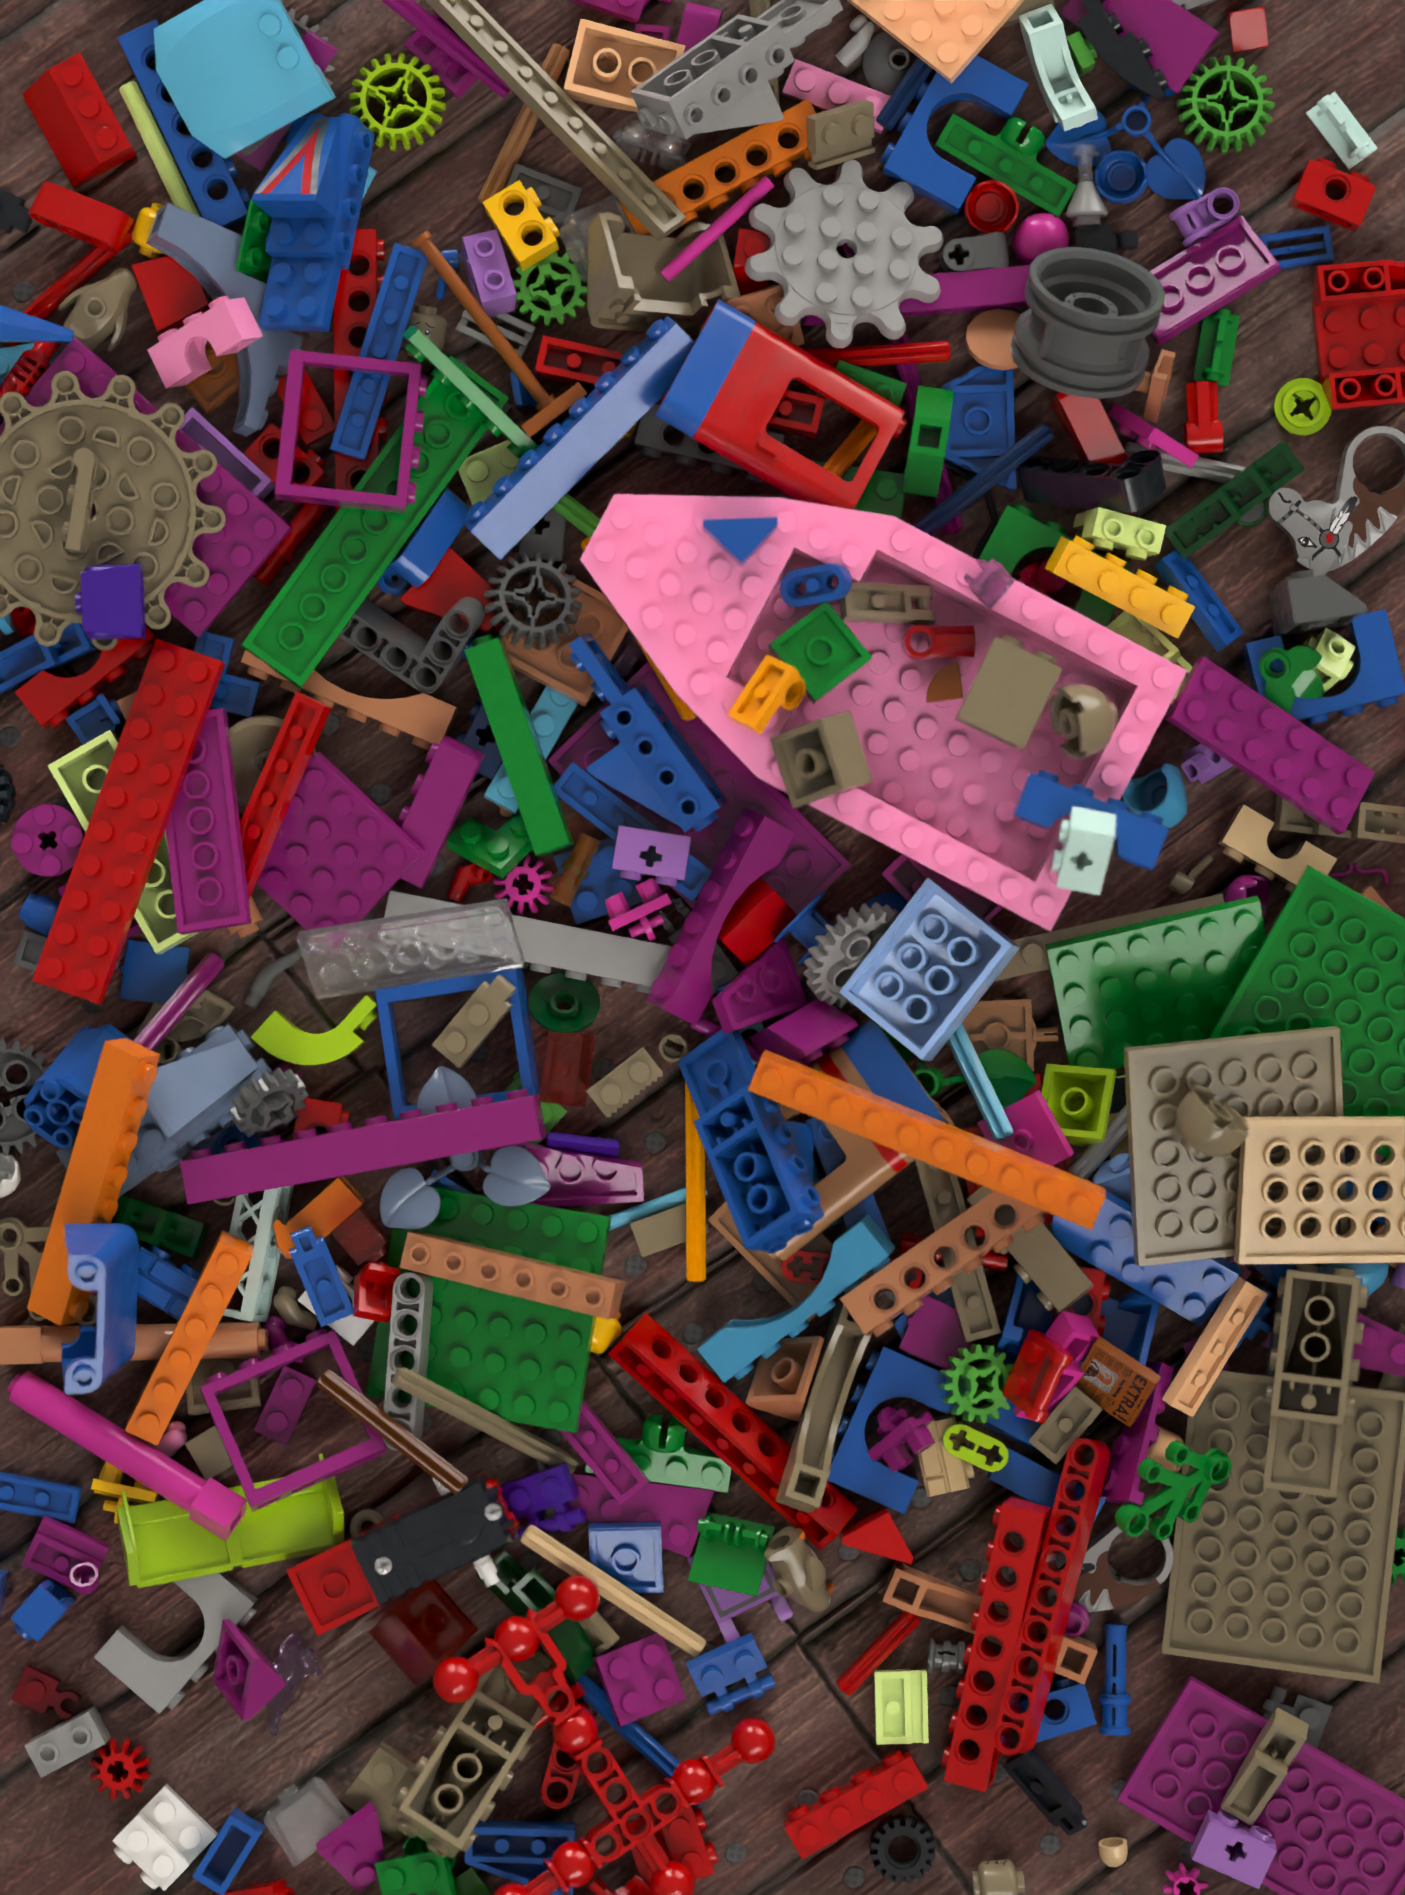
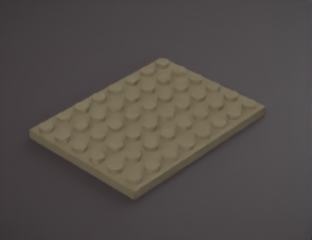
(1282, 1571)

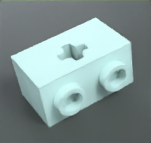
(1085, 850)

